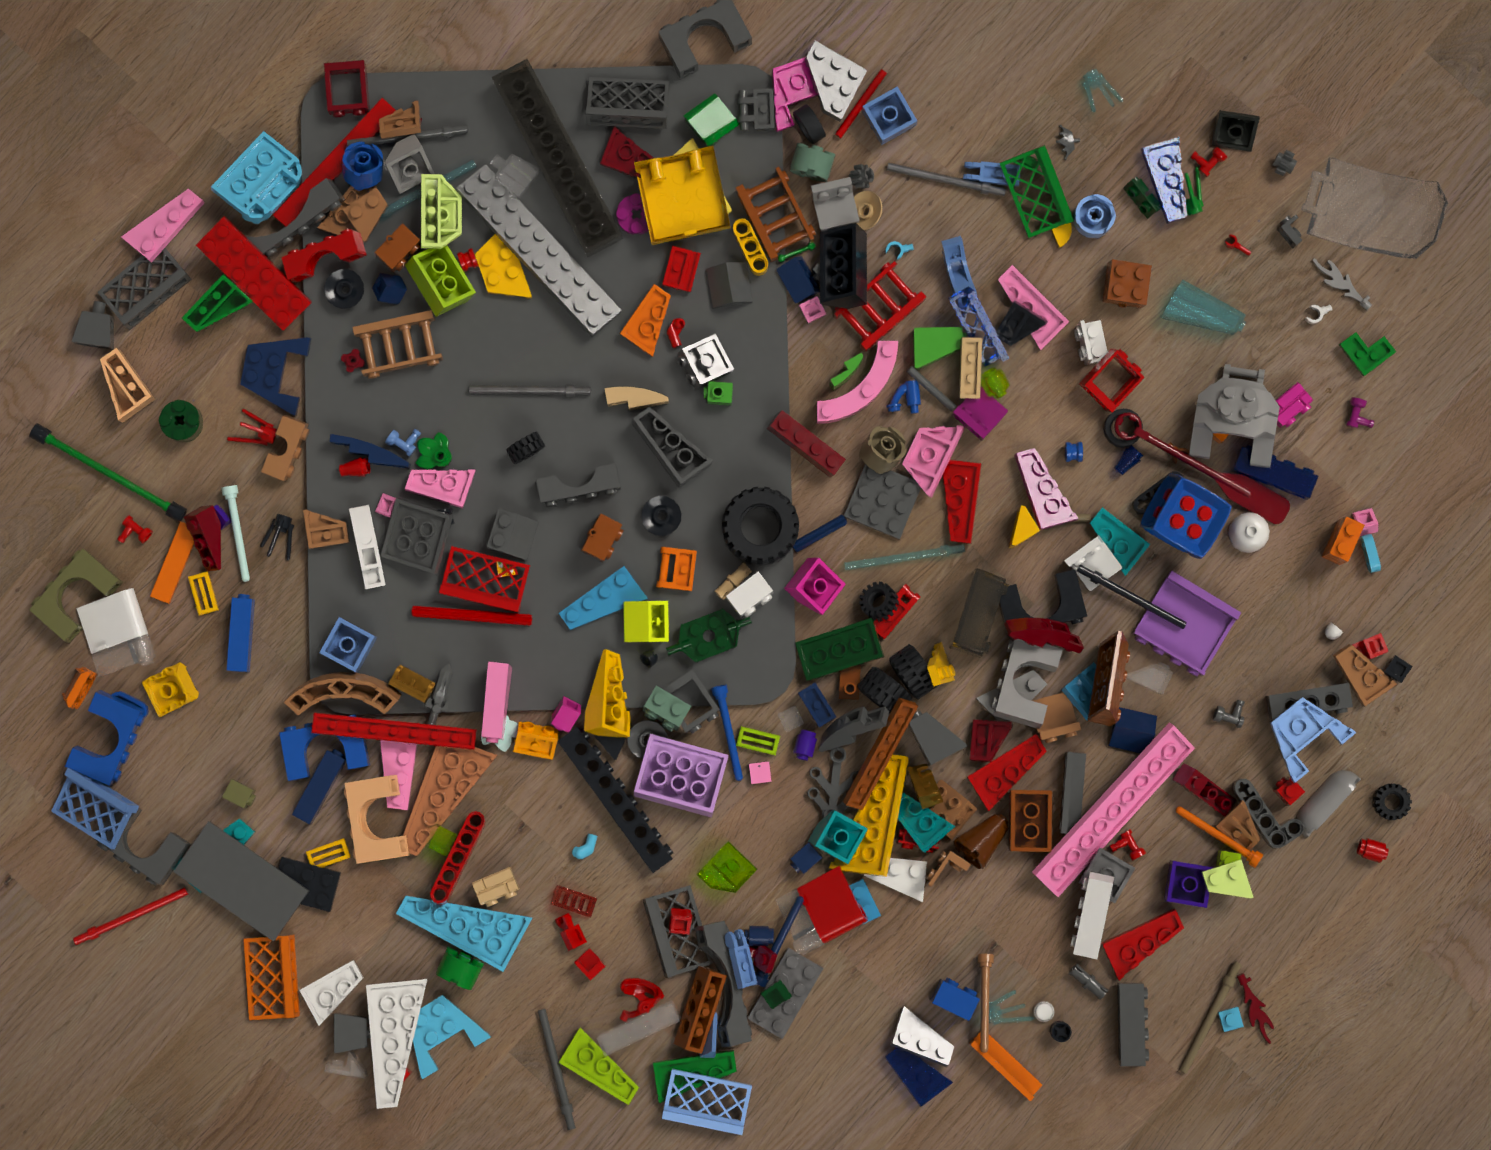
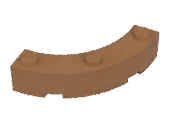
(343, 685)

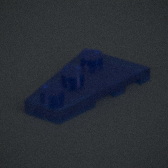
(917, 1076)

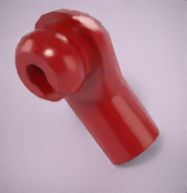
(674, 330)

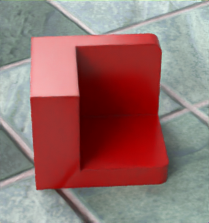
(590, 964)

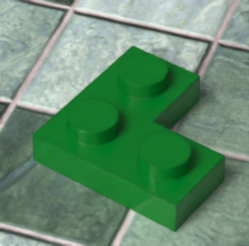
(1366, 358)

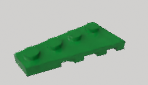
(717, 1067)

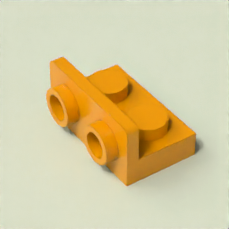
(536, 740)

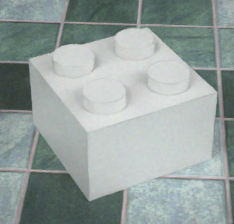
(749, 595)

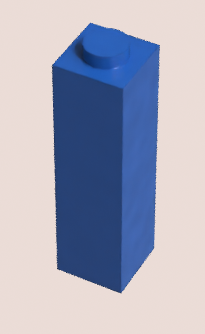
(240, 633)

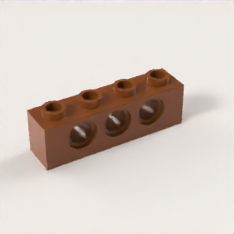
(700, 1009)

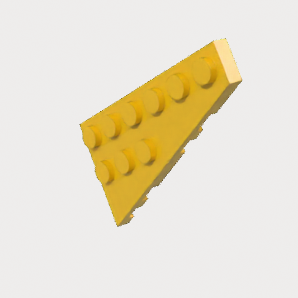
(880, 818)

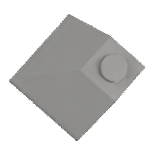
(407, 163)

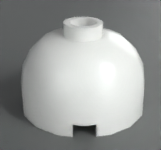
(1248, 532)

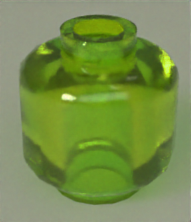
(995, 382)

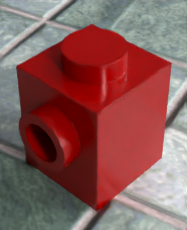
(1288, 791)

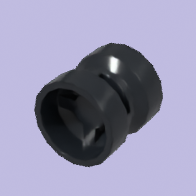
(1060, 1034)

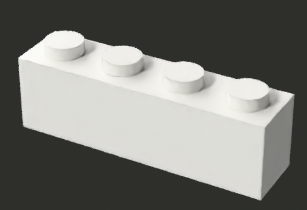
(1093, 915)

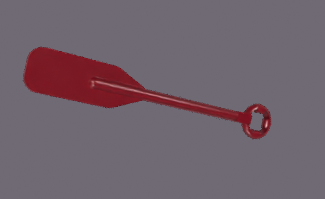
(1235, 486)

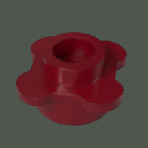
(350, 366)

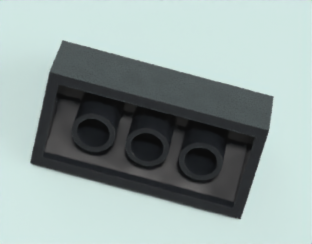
(843, 267)

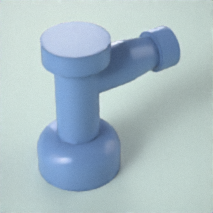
(407, 446)

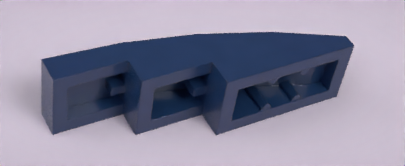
(376, 454)

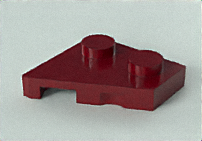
(987, 739)

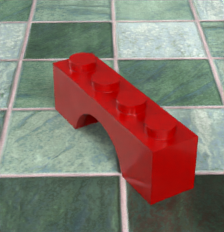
(302, 263)

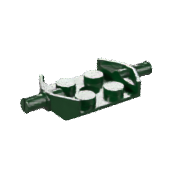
(692, 640)

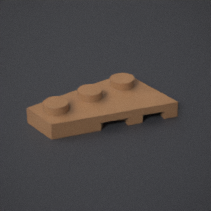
(1363, 676)

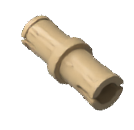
(733, 581)

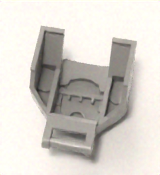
(1236, 409)

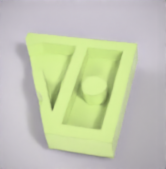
(1228, 880)

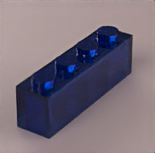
(1279, 475)

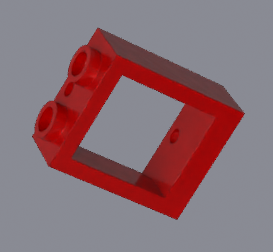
(1111, 404)

